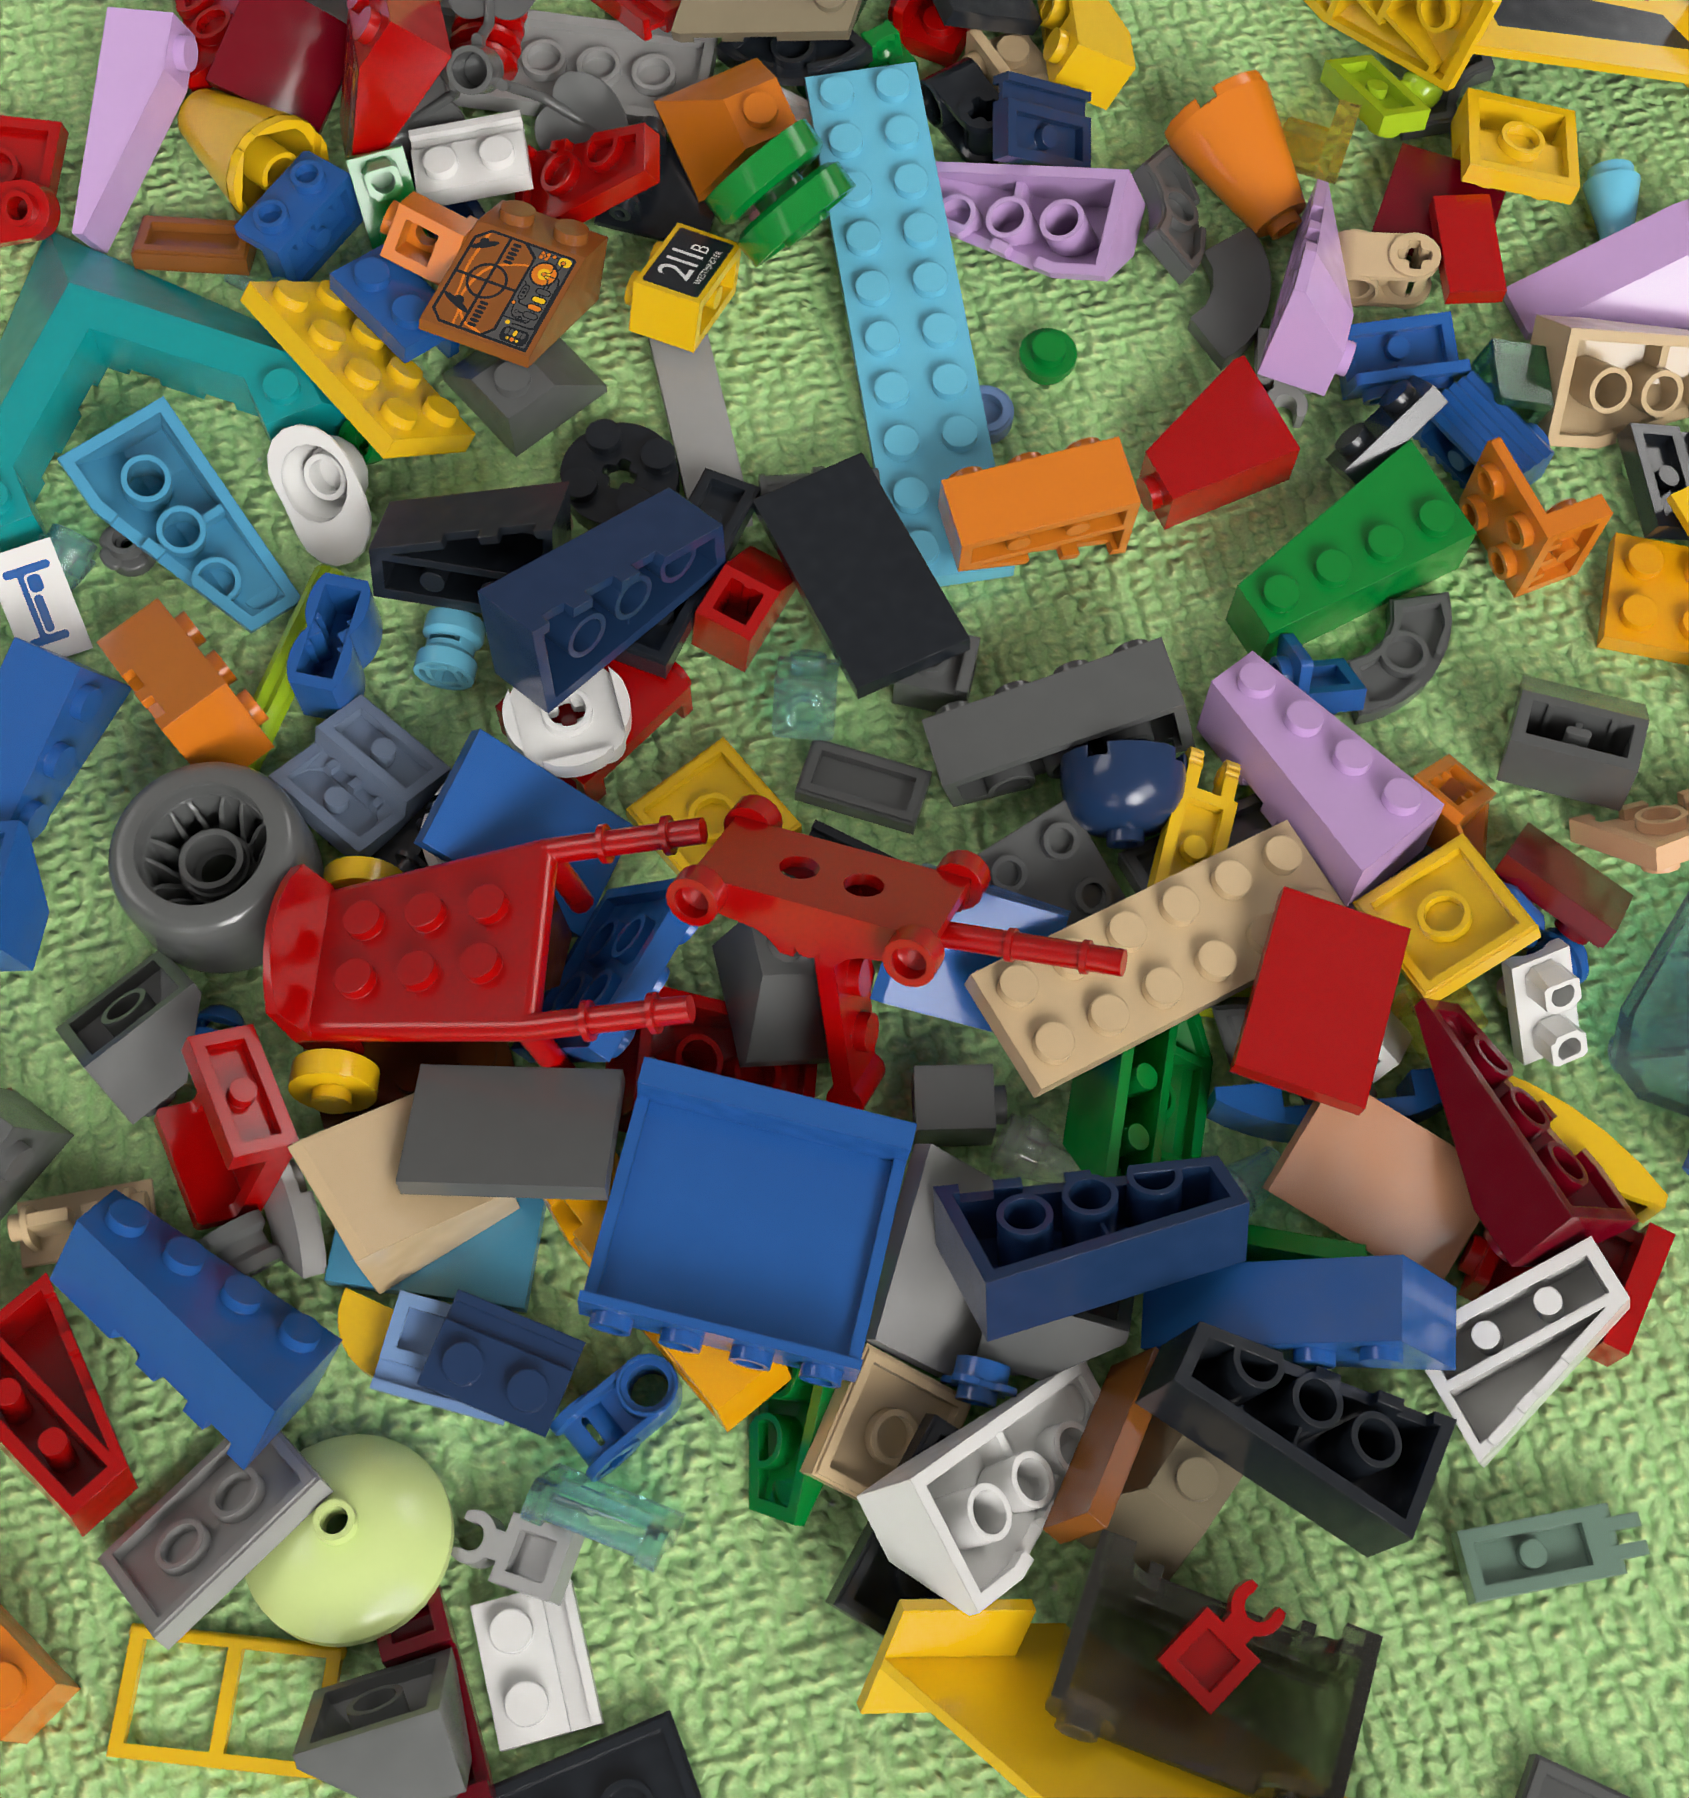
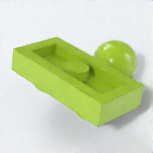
(1387, 103)

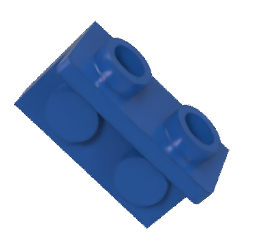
(302, 218)

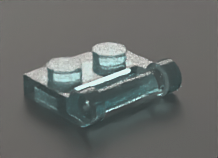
(603, 1514)

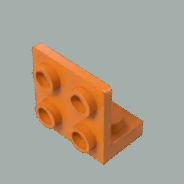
(1521, 539)

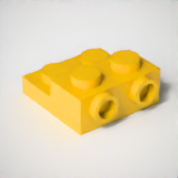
(1516, 146)

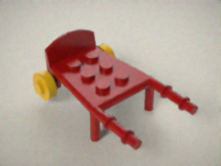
(440, 957)

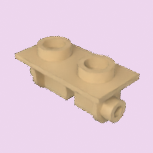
(47, 1222)

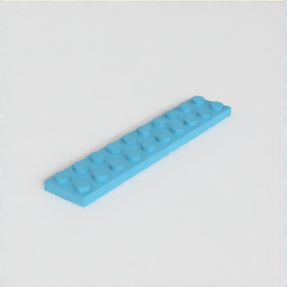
(902, 299)

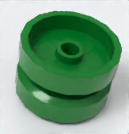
(773, 185)

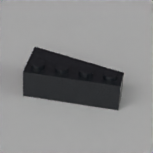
(1317, 1444)

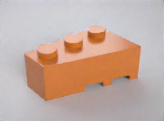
(185, 688)

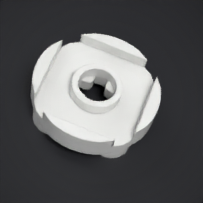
(577, 748)

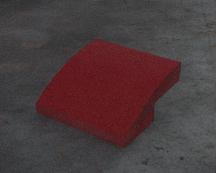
(282, 58)

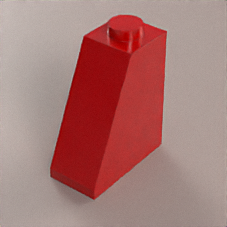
(1217, 450)

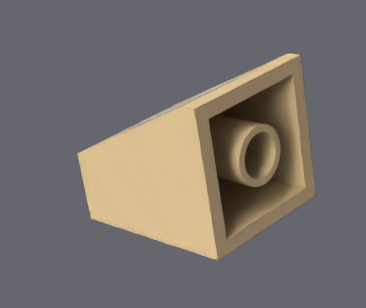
(385, 1231)

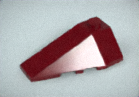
(1516, 1168)

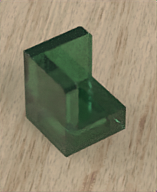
(1517, 376)

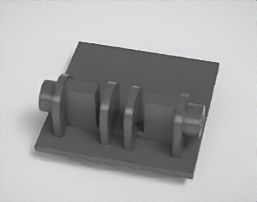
(1054, 864)

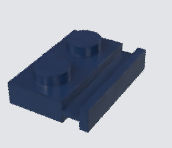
(1040, 123)
(501, 1363)

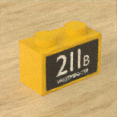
(683, 287)

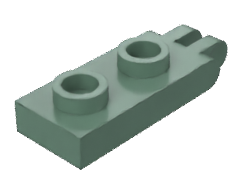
(1544, 1552)

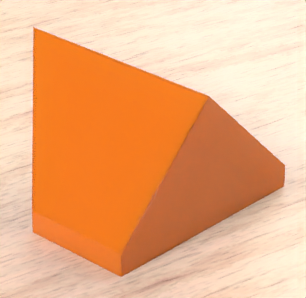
(1464, 799)

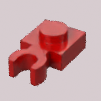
(1212, 1653)

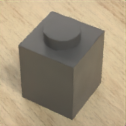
(956, 1105)

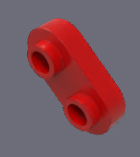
(41, 216)

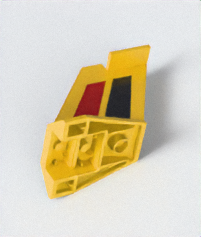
(1595, 35)

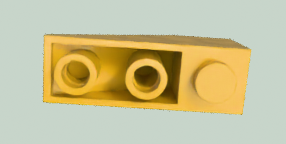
(1086, 47)

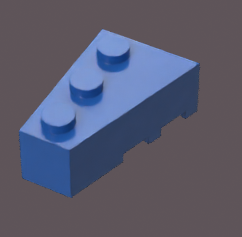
(48, 727)

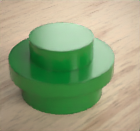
(1047, 356)

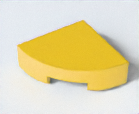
(363, 1329)

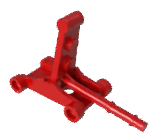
(853, 911)

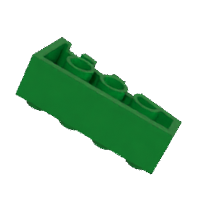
(1358, 555)

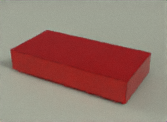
(1469, 249)

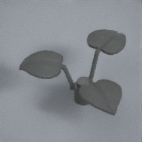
(574, 111)

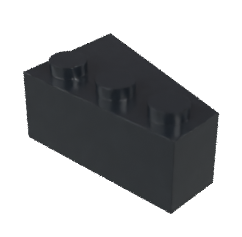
(459, 543)

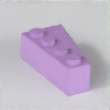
(1309, 768)

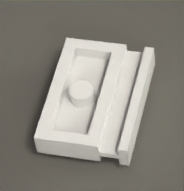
(471, 158)
(536, 1668)

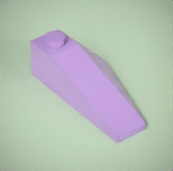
(134, 102)
(1626, 278)
(1314, 305)

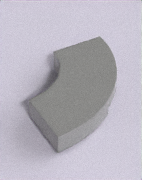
(296, 1224)

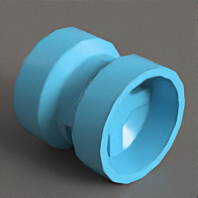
(449, 648)

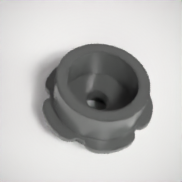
(125, 561)

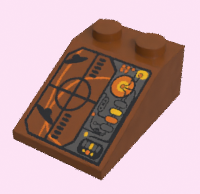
(517, 283)

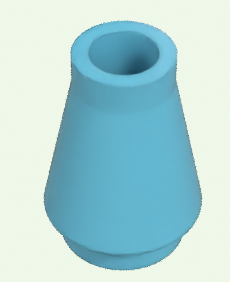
(1612, 195)

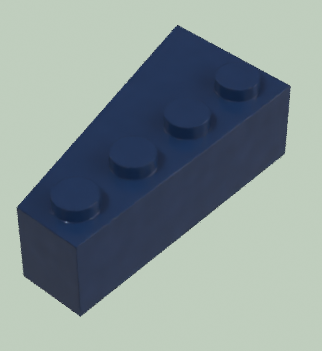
(597, 595)
(1087, 1240)

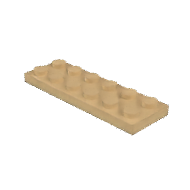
(1186, 949)

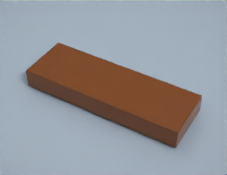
(1103, 1453)

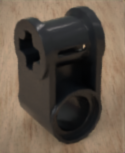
(961, 107)

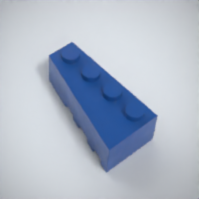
(1318, 1311)
(195, 1321)

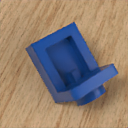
(1326, 681)

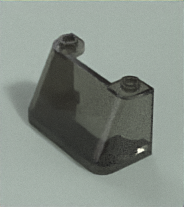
(1275, 1736)

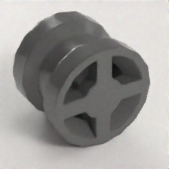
(243, 1244)

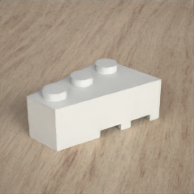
(1526, 1342)

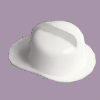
(322, 491)

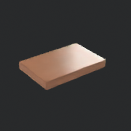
(1378, 1183)

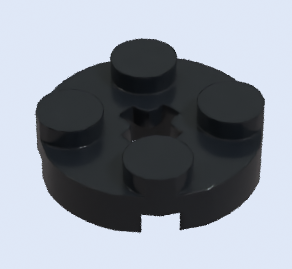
(614, 448)

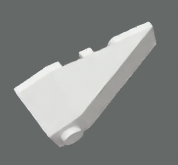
(980, 1497)

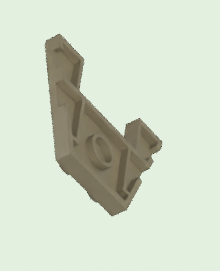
(765, 18)

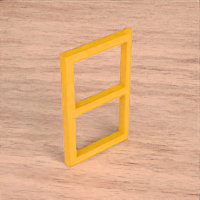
(217, 1754)

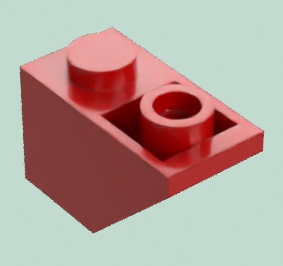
(742, 607)

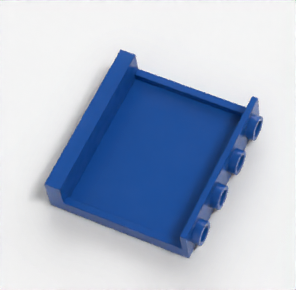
(747, 1223)

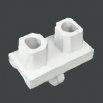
(1543, 1005)

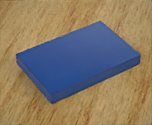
(506, 800)

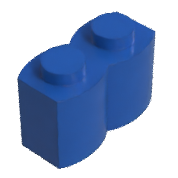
(335, 646)

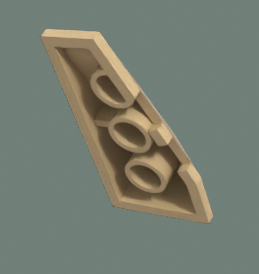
(1611, 377)

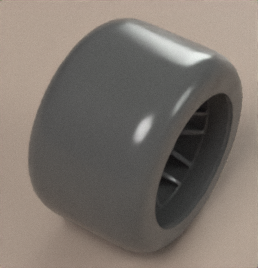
(203, 862)

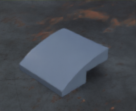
(361, 778)

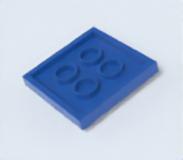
(616, 962)

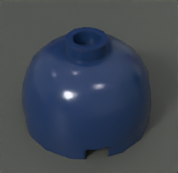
(1123, 791)

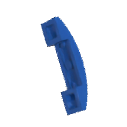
(1261, 1112)

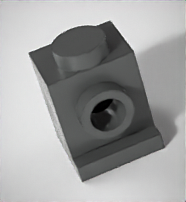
(941, 683)

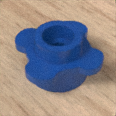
(979, 1381)

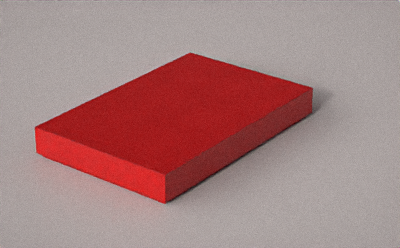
(1321, 1001)

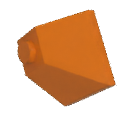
(724, 122)

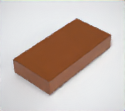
(191, 246)

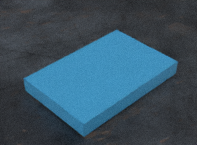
(491, 1265)

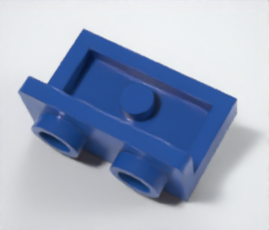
(389, 304)
(1397, 350)

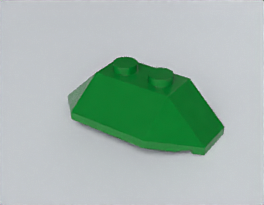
(1142, 1103)

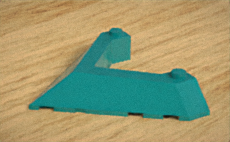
(101, 314)

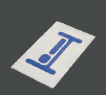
(40, 599)

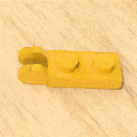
(1200, 821)

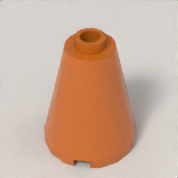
(1242, 154)

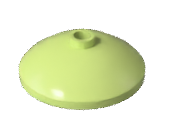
(377, 1568)

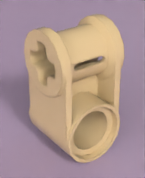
(1379, 268)

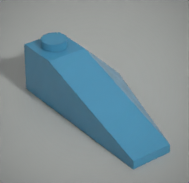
(172, 505)

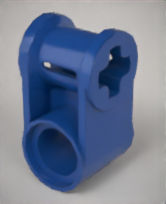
(617, 1416)

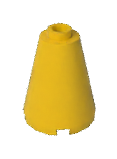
(244, 142)

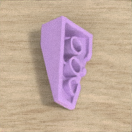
(1045, 217)

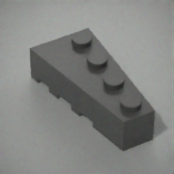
(1028, 726)

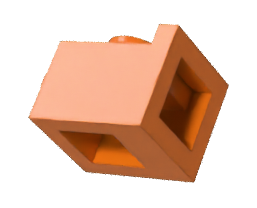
(412, 248)

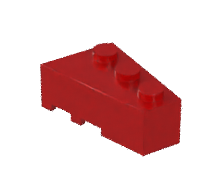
(54, 1414)

